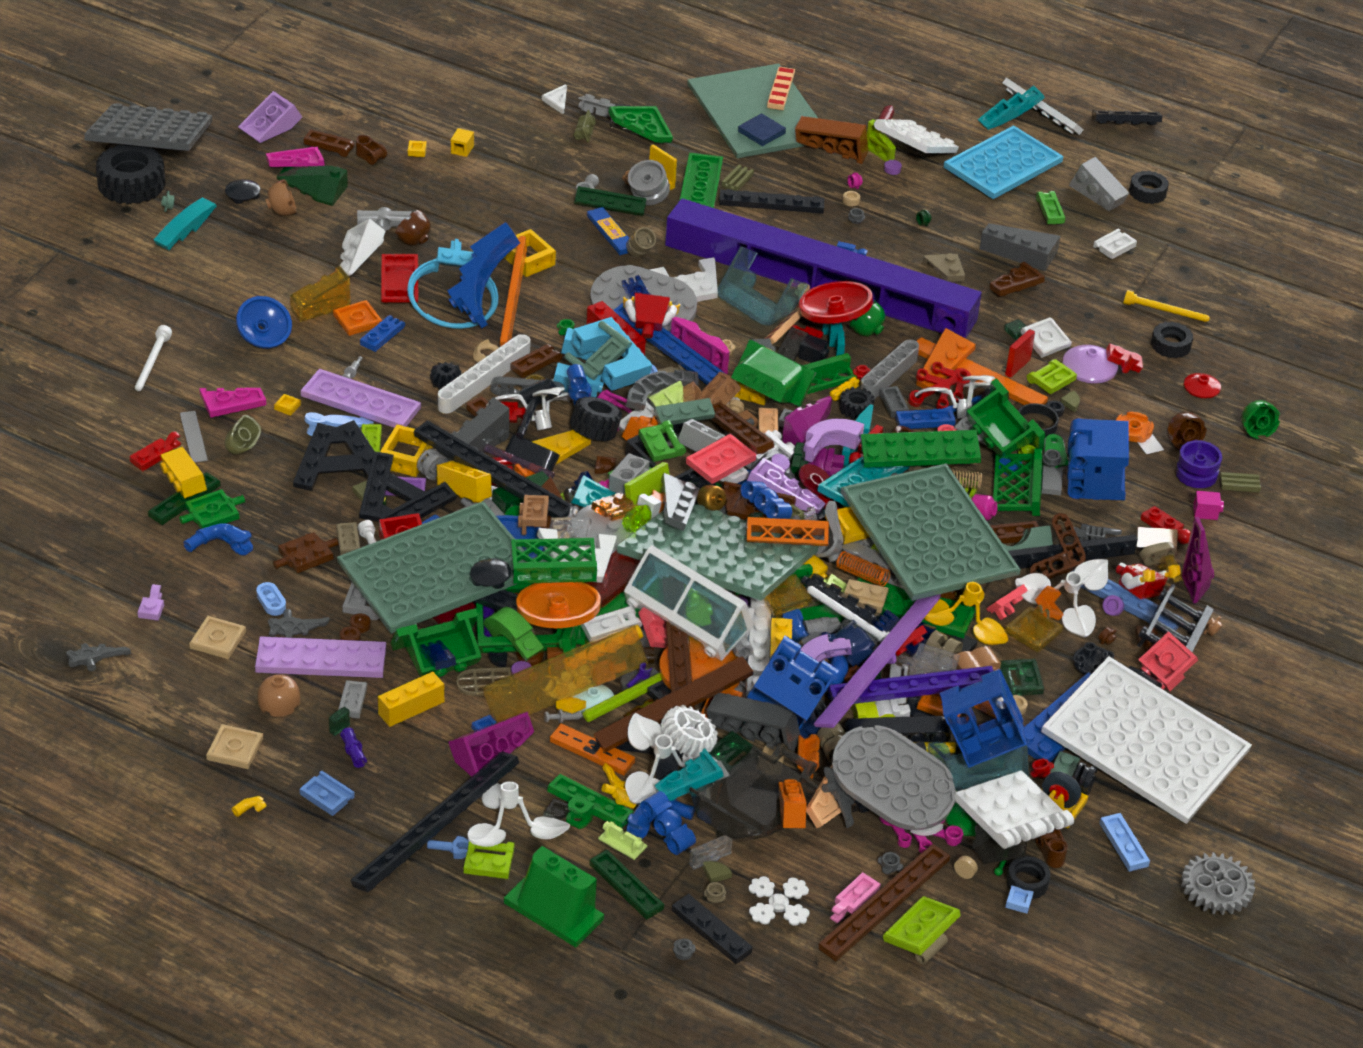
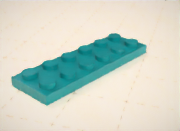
(854, 474)

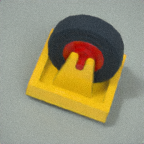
(1065, 792)

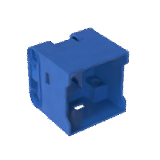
(1097, 459)
(793, 680)
(1005, 728)

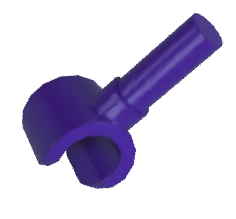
(642, 674)

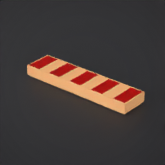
(781, 88)
(785, 325)

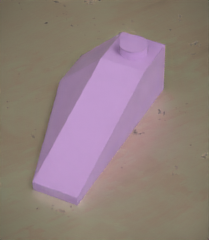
(775, 479)

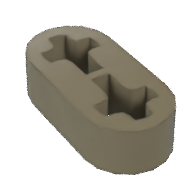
(1156, 553)

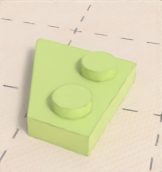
(669, 395)

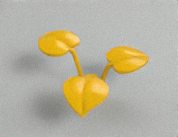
(986, 631)

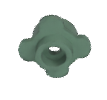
(167, 201)

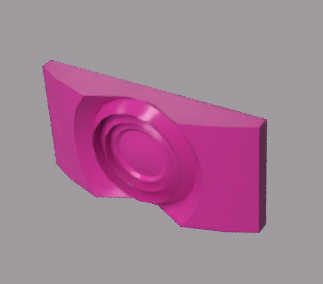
(708, 346)

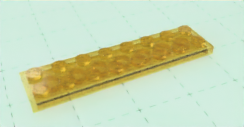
(566, 674)

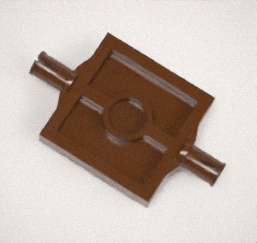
(305, 552)

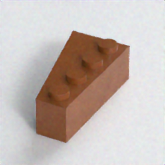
(834, 136)

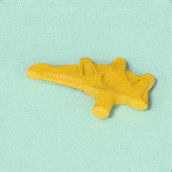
(617, 788)

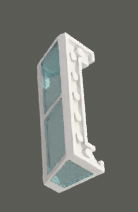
(689, 602)

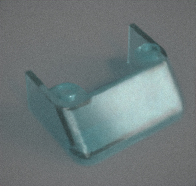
(738, 291)

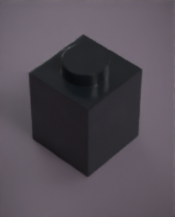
(813, 349)

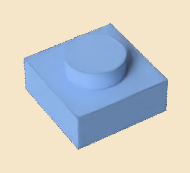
(1019, 899)

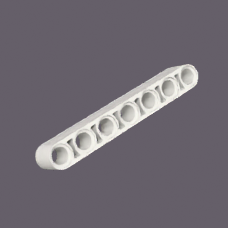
(481, 374)

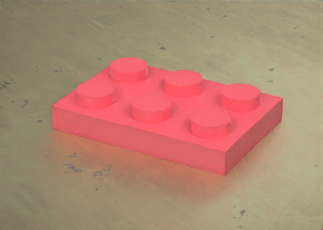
(721, 458)

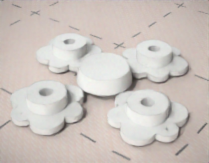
(779, 902)

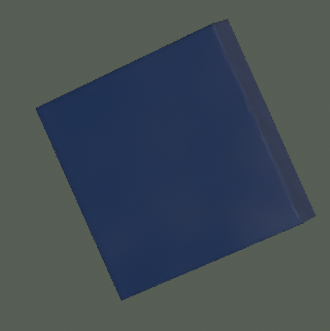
(761, 129)

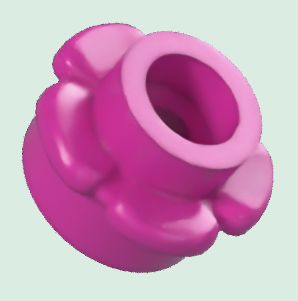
(854, 180)

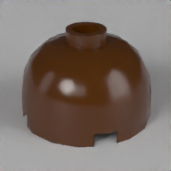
(415, 229)
(1185, 428)

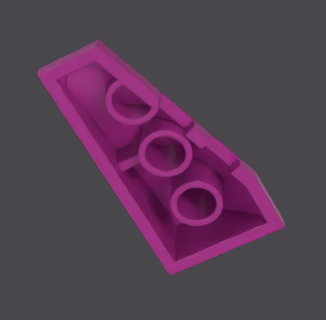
(800, 420)
(1197, 565)
(481, 746)

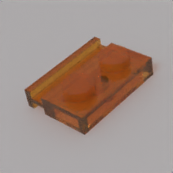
(613, 506)

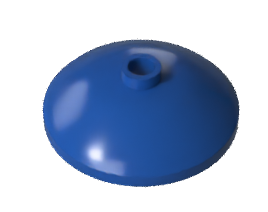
(266, 313)

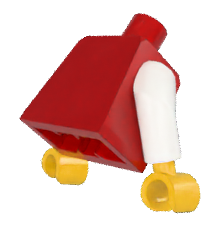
(650, 312)
(1144, 581)

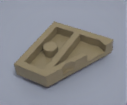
(947, 266)

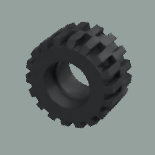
(595, 418)

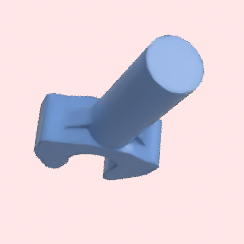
(453, 847)

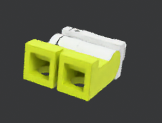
(881, 709)

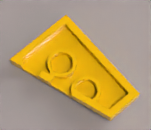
(564, 444)

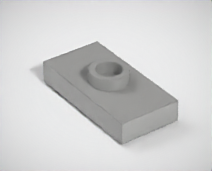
(353, 697)

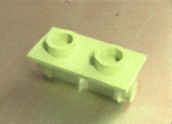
(622, 841)

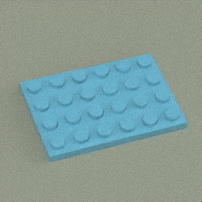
(1003, 162)

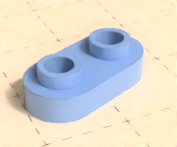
(271, 598)

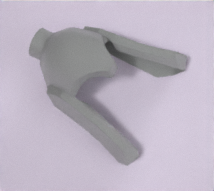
(835, 535)

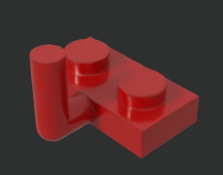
(1124, 358)

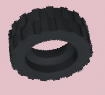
(1147, 195)
(1168, 348)

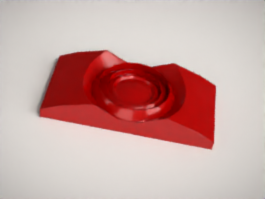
(396, 275)

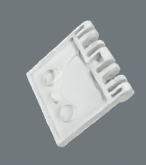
(916, 136)
(1013, 809)

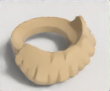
(483, 346)

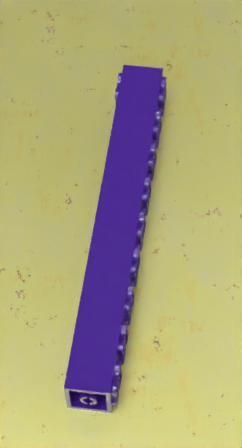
(786, 255)

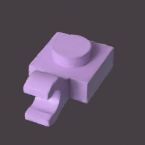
(152, 607)

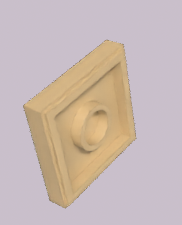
(217, 637)
(235, 746)

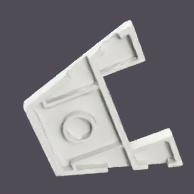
(702, 283)
(605, 546)

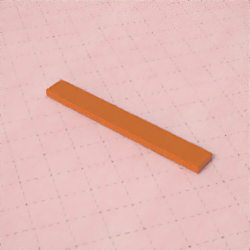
(514, 291)
(1016, 391)

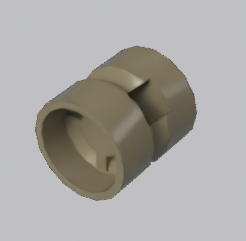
(641, 242)
(942, 642)
(829, 738)

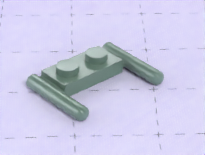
(606, 354)

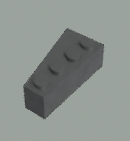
(1020, 245)
(488, 427)
(755, 720)

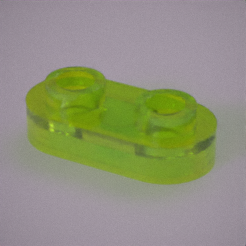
(636, 518)

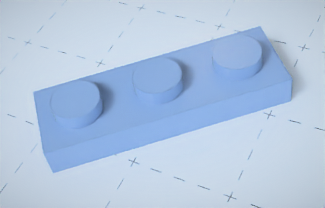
(1124, 842)

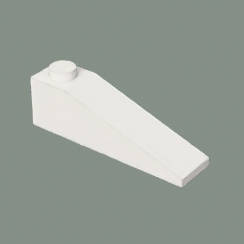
(360, 244)

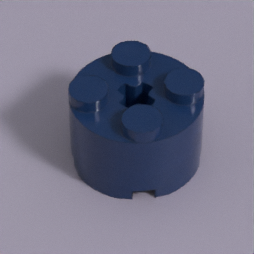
(860, 643)

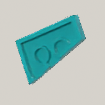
(589, 491)
(694, 774)

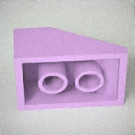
(270, 118)

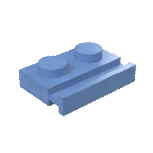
(327, 793)

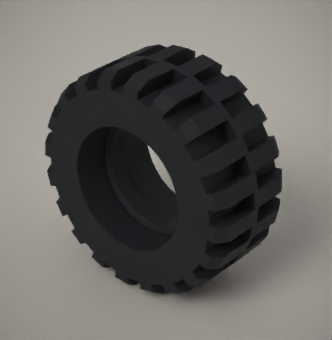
(130, 174)

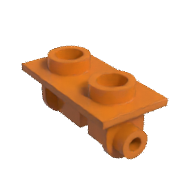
(808, 749)

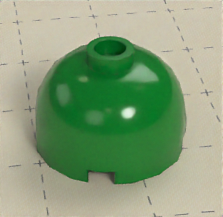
(870, 322)
(1260, 418)

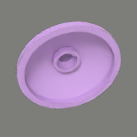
(1090, 364)

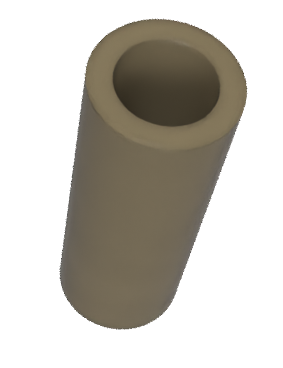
(932, 950)

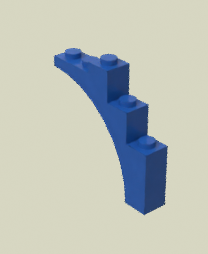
(476, 272)

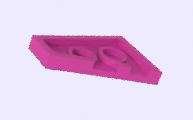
(296, 158)
(226, 402)

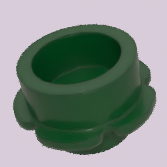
(923, 217)

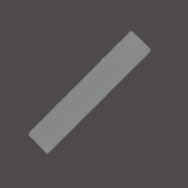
(193, 436)

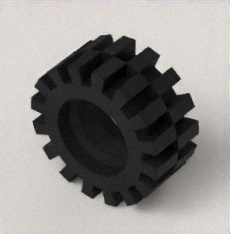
(853, 396)

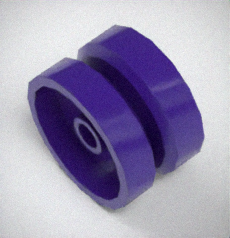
(1198, 464)

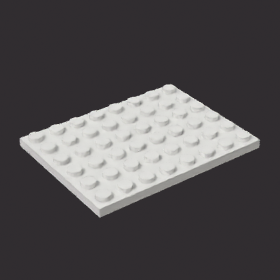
(1147, 739)

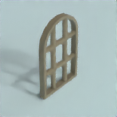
(461, 688)

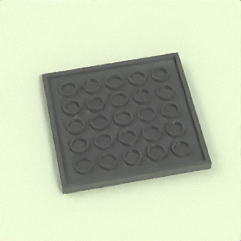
(149, 127)

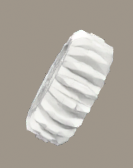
(689, 730)

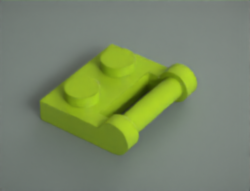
(1054, 380)
(489, 864)

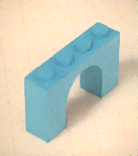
(561, 370)
(618, 373)

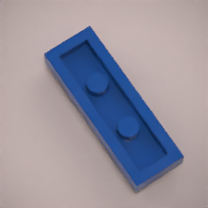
(925, 418)

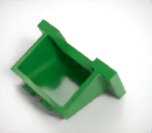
(773, 374)
(1002, 423)
(455, 635)
(557, 897)

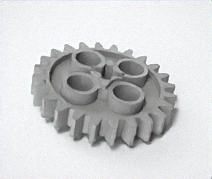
(1218, 883)

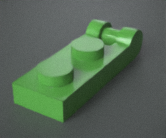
(1050, 207)

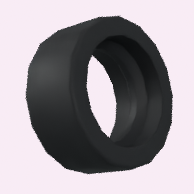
(1032, 865)

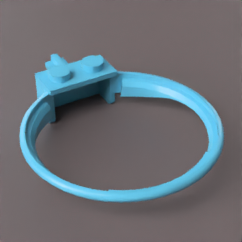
(451, 257)

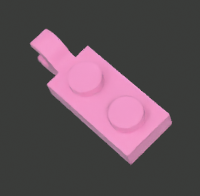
(854, 896)

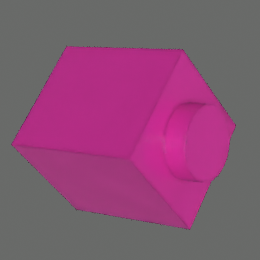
(1207, 505)

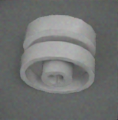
(649, 181)

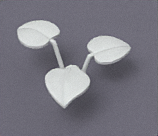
(964, 404)
(542, 417)
(1090, 573)
(642, 735)
(507, 796)

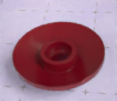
(812, 476)

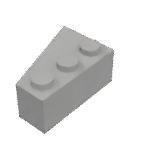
(1099, 185)

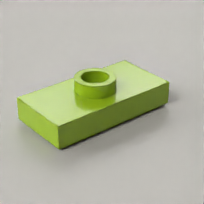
(373, 435)

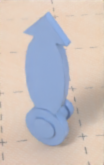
(332, 420)

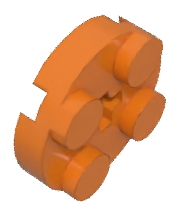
(1143, 427)

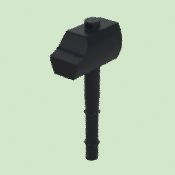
(532, 402)

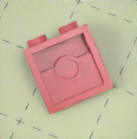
(655, 628)
(1168, 661)

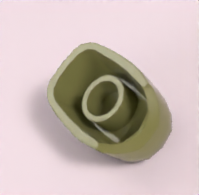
(242, 435)

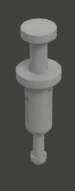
(350, 371)
(562, 716)

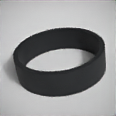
(1044, 410)

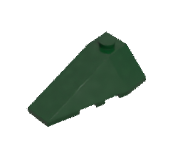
(321, 182)

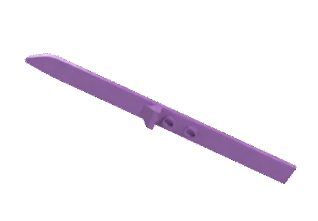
(883, 655)

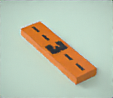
(590, 749)

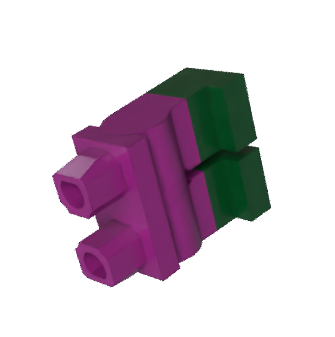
(825, 459)

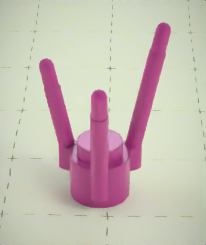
(608, 396)

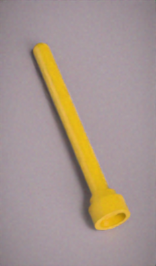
(1131, 298)

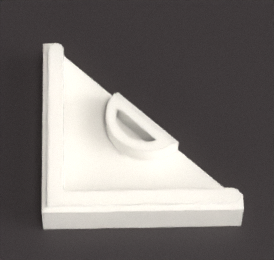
(556, 98)

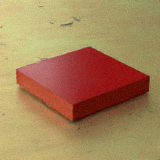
(1020, 353)

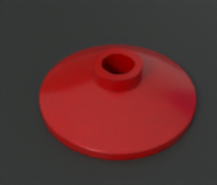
(1202, 385)

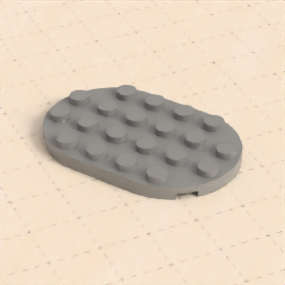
(610, 289)
(893, 777)

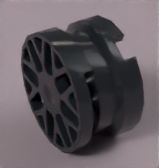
(1085, 777)

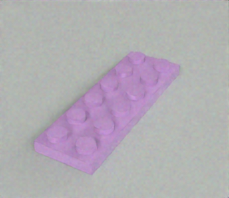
(360, 399)
(321, 657)

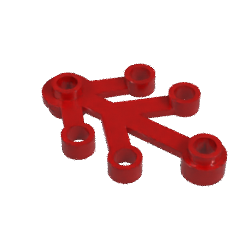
(955, 378)

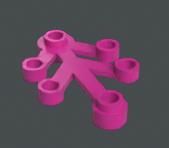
(952, 835)

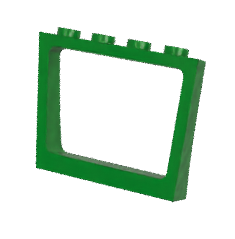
(502, 643)

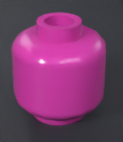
(986, 505)

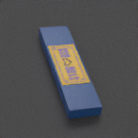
(609, 229)

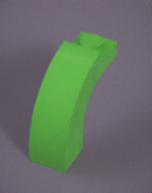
(516, 629)

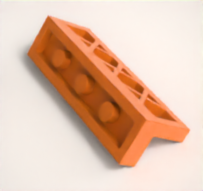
(787, 527)

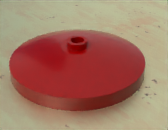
(836, 302)

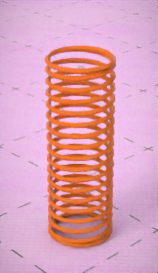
(859, 575)

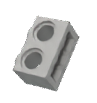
(627, 470)

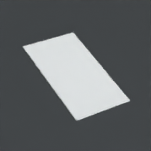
(1151, 445)

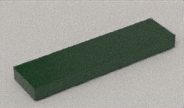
(610, 201)
(176, 503)
(626, 884)

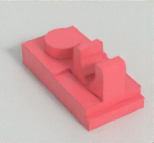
(1005, 602)

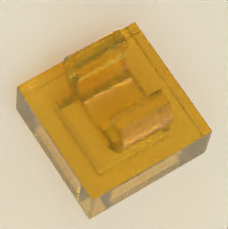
(1170, 560)

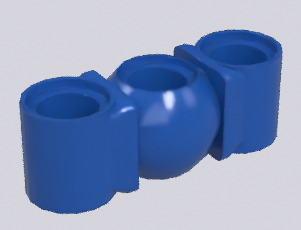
(578, 383)
(766, 500)
(668, 823)

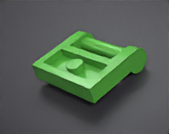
(657, 445)

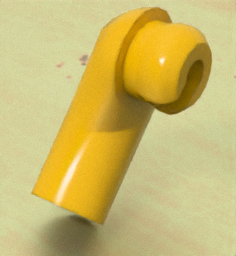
(248, 803)

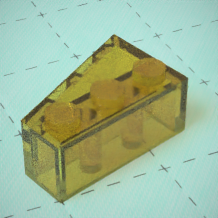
(322, 297)

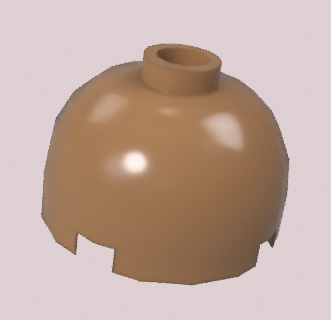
(281, 199)
(279, 695)

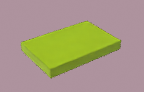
(646, 482)
(921, 925)

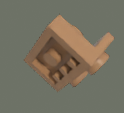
(721, 389)
(533, 512)

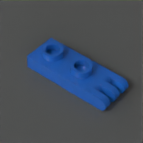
(382, 333)

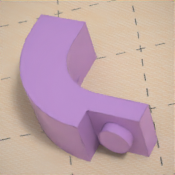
(832, 432)
(821, 648)

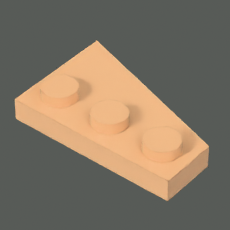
(822, 806)

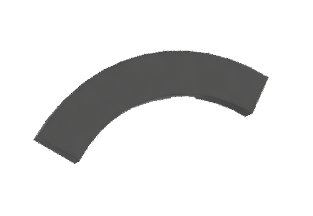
(654, 382)

